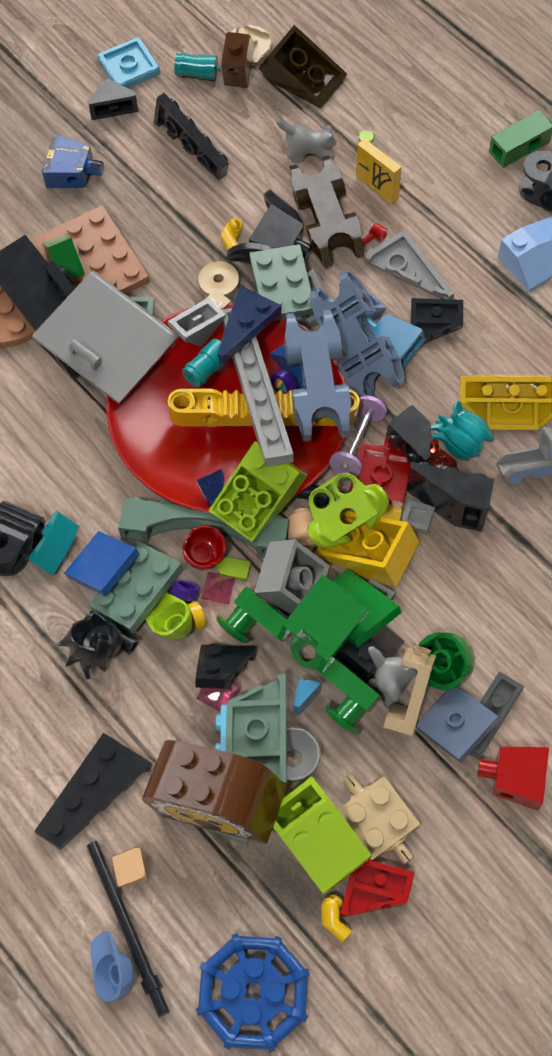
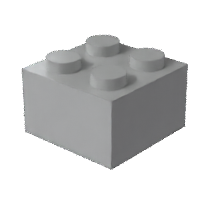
(288, 574)

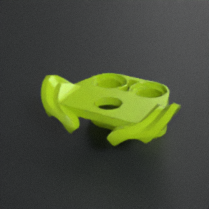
(367, 501)

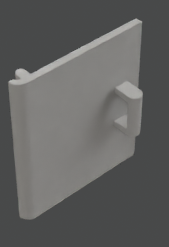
(105, 337)

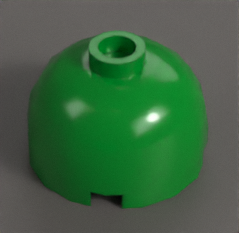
(453, 660)

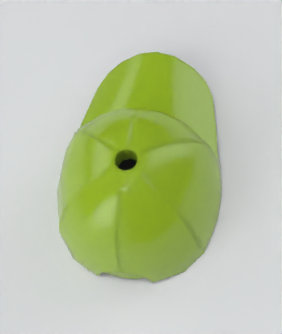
(170, 618)

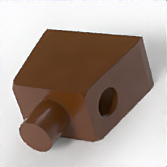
(237, 54)

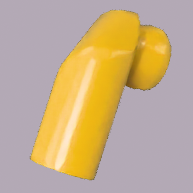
(231, 232)

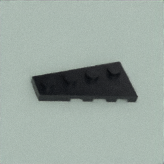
(193, 141)
(96, 783)

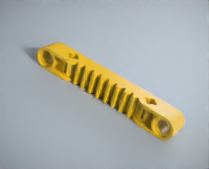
(232, 408)

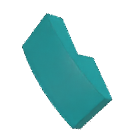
(55, 543)

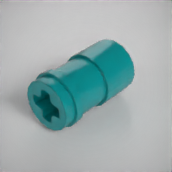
(197, 66)
(203, 364)

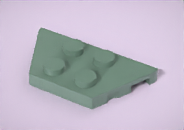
(259, 726)

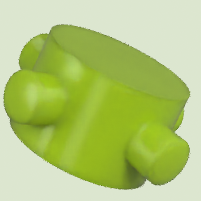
(366, 135)

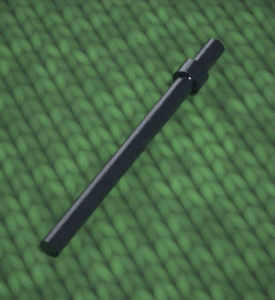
(151, 983)

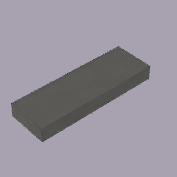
(500, 700)

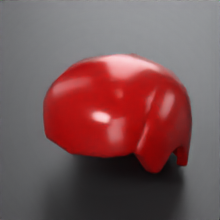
(204, 547)

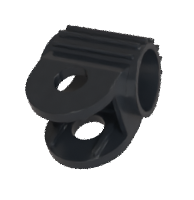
(542, 193)
(18, 537)

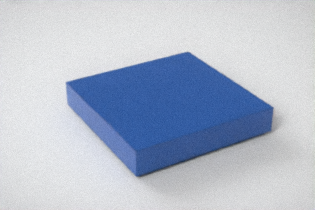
(102, 563)

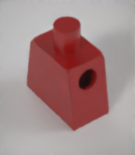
(518, 774)

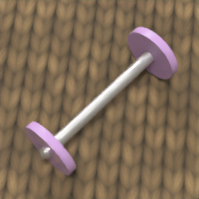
(370, 409)

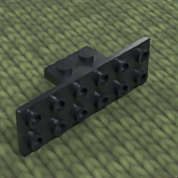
(34, 285)

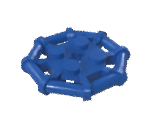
(250, 1011)

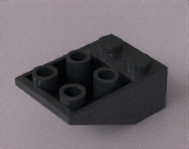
(456, 495)

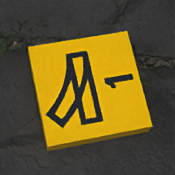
(378, 171)

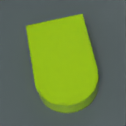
(234, 568)

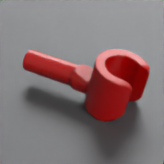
(377, 231)

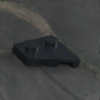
(436, 316)
(221, 664)

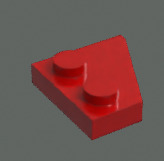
(376, 888)

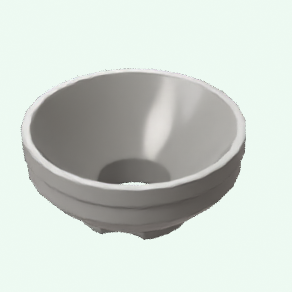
(306, 745)

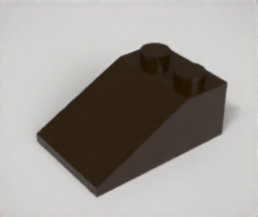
(302, 68)

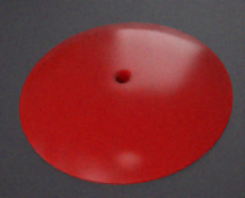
(174, 456)

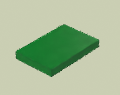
(381, 607)

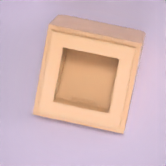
(130, 867)

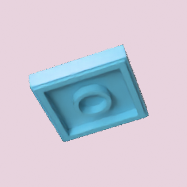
(129, 63)

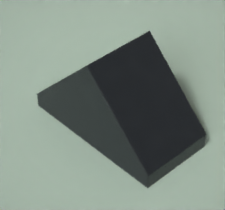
(112, 100)

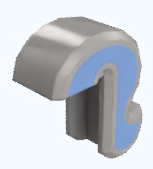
(528, 462)

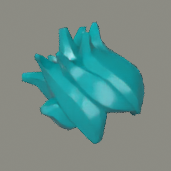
(462, 433)

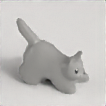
(306, 141)
(390, 676)

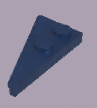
(247, 319)

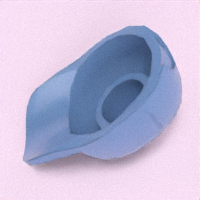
(111, 969)

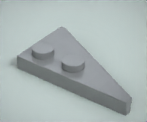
(406, 261)

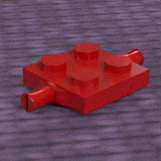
(386, 468)

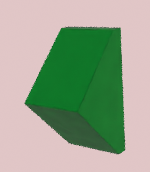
(64, 255)

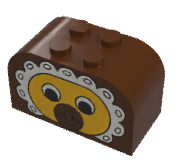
(214, 790)

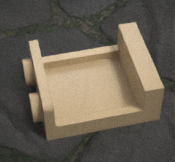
(404, 718)

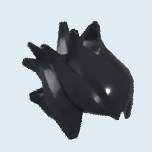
(92, 643)

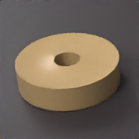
(218, 271)

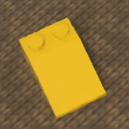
(374, 552)

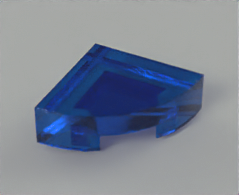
(211, 486)

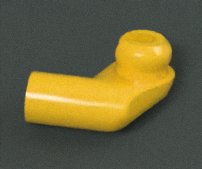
(331, 918)

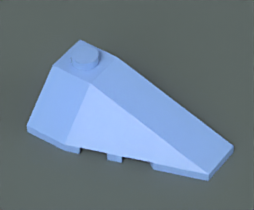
(529, 253)

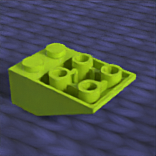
(256, 494)
(319, 836)

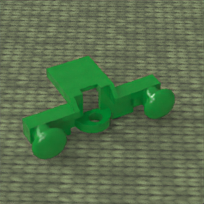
(330, 619)

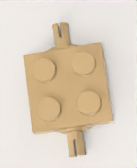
(379, 818)

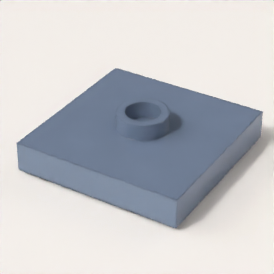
(457, 723)

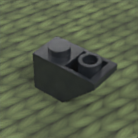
(411, 435)

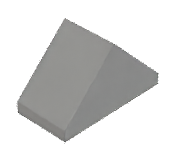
(198, 322)

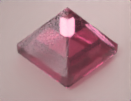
(218, 588)

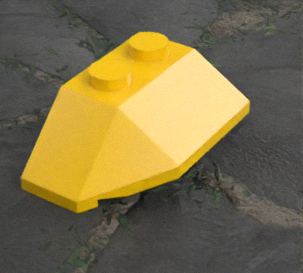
(508, 400)

